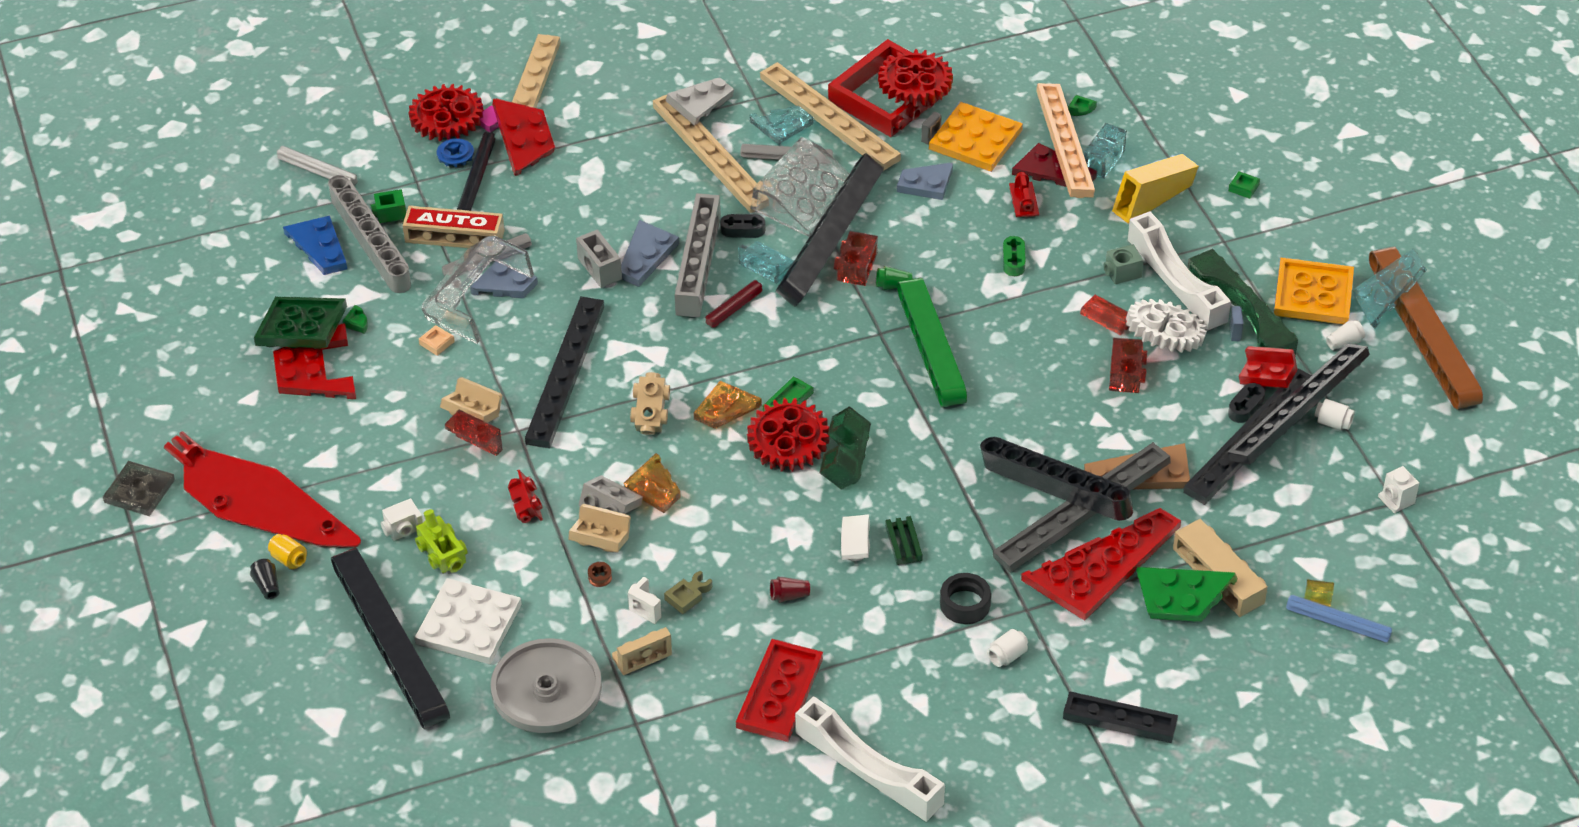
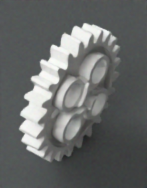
(1181, 331)

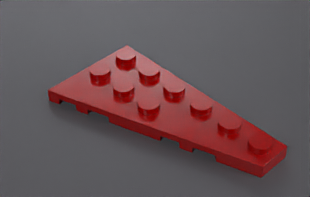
(1099, 567)

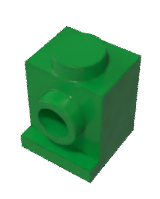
(389, 206)

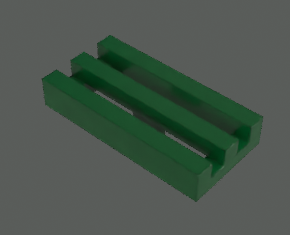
(900, 525)

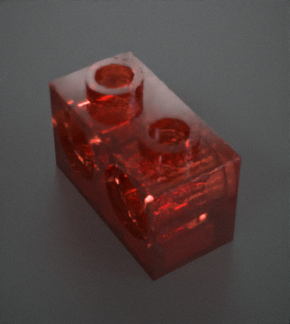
(856, 258)
(1127, 364)

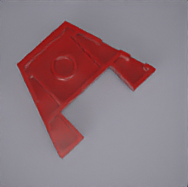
(303, 370)

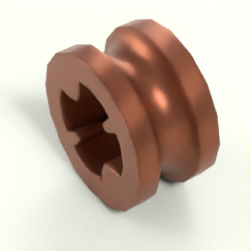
(599, 567)

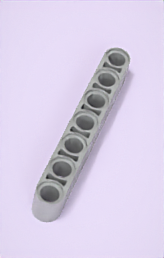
(369, 234)

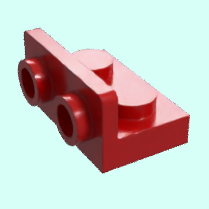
(1269, 367)

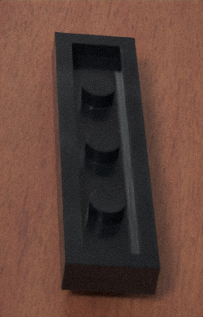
(1120, 717)

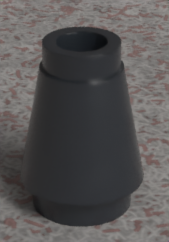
(265, 577)

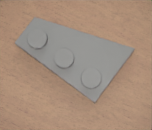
(700, 98)

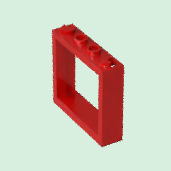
(841, 93)

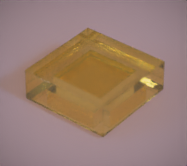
(1319, 591)

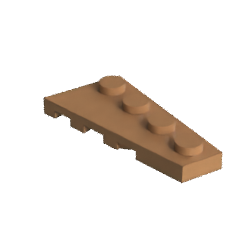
(1170, 477)

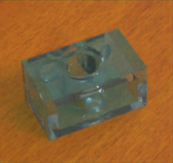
(1105, 149)

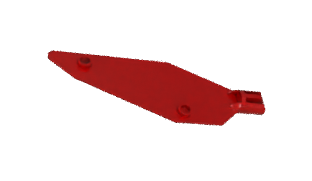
(256, 496)

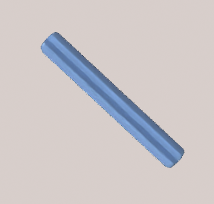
(1339, 618)

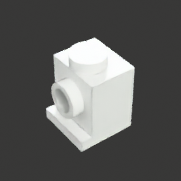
(1399, 490)
(401, 519)

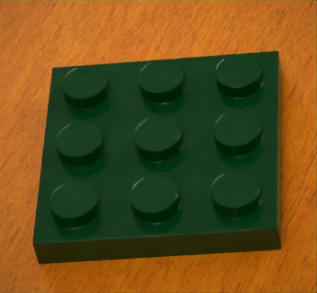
(300, 322)

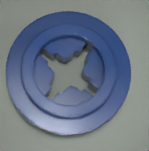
(454, 146)

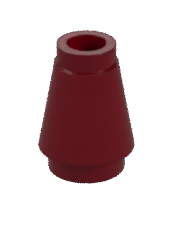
(787, 589)

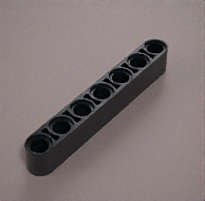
(1057, 478)

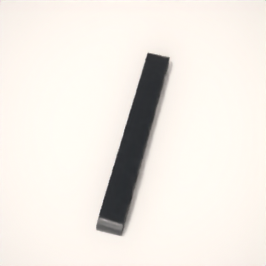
(829, 230)
(390, 638)

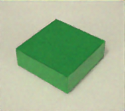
(1244, 184)

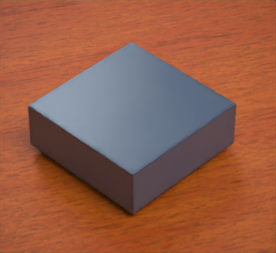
(1236, 323)

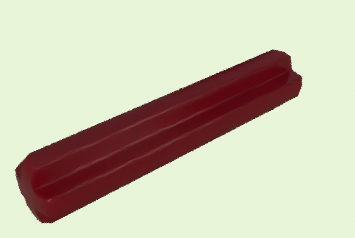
(733, 303)

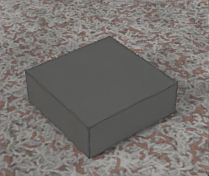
(930, 127)

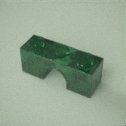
(844, 462)

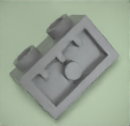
(609, 495)

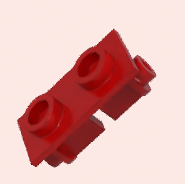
(1023, 196)
(523, 490)

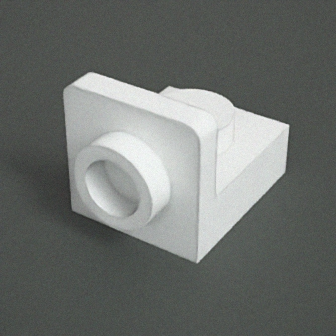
(643, 602)

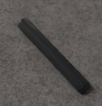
(477, 171)

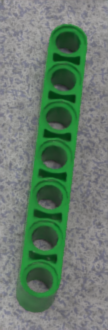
(932, 342)

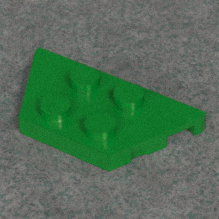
(1182, 592)

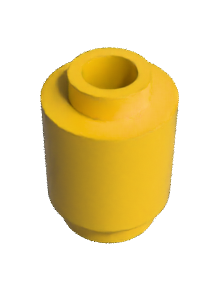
(287, 551)

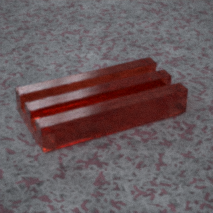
(1105, 316)

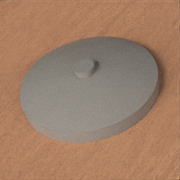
(546, 685)

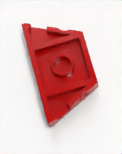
(523, 133)

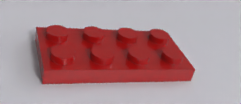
(779, 690)

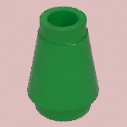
(888, 277)

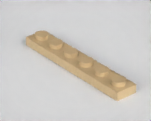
(537, 70)

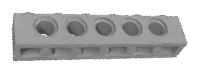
(697, 255)

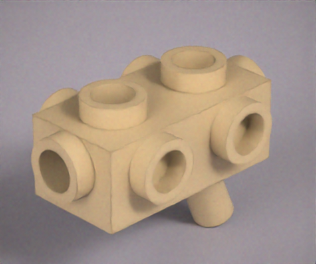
(650, 396)

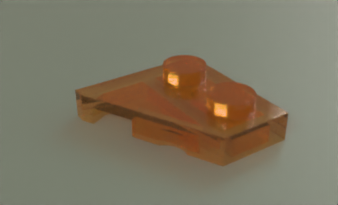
(725, 405)
(654, 484)

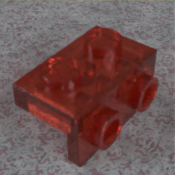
(475, 432)

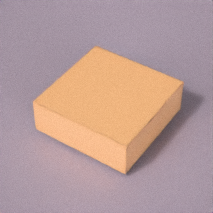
(436, 340)

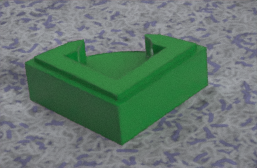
(1081, 106)
(356, 320)

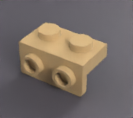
(474, 400)
(600, 528)

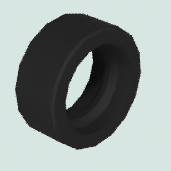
(965, 582)

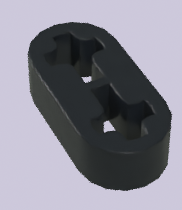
(742, 225)
(1242, 400)

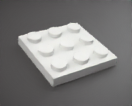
(468, 621)

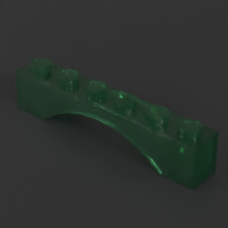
(1268, 327)

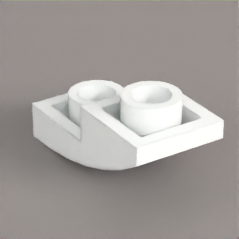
(855, 537)

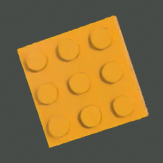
(975, 136)
(1314, 291)

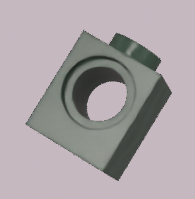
(1123, 264)

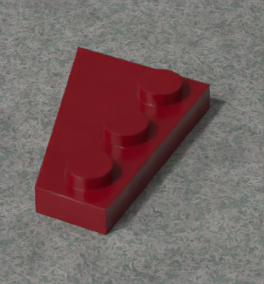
(1043, 163)

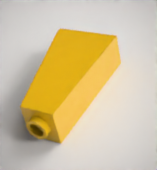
(1152, 185)

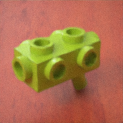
(440, 543)

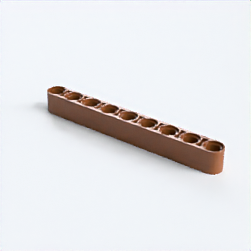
(1432, 338)

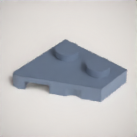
(926, 180)
(504, 282)

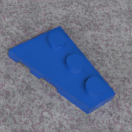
(319, 242)

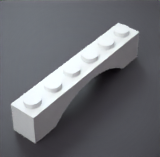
(1155, 247)
(907, 786)

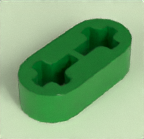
(1018, 256)

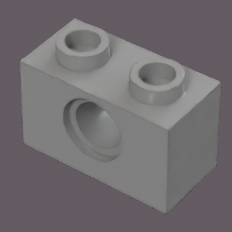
(599, 258)

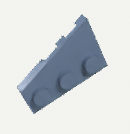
(646, 252)

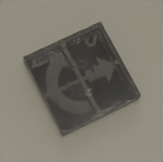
(138, 488)

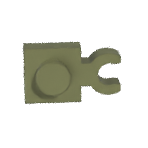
(687, 594)

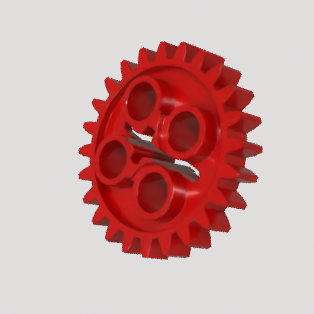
(915, 77)
(446, 112)
(789, 427)

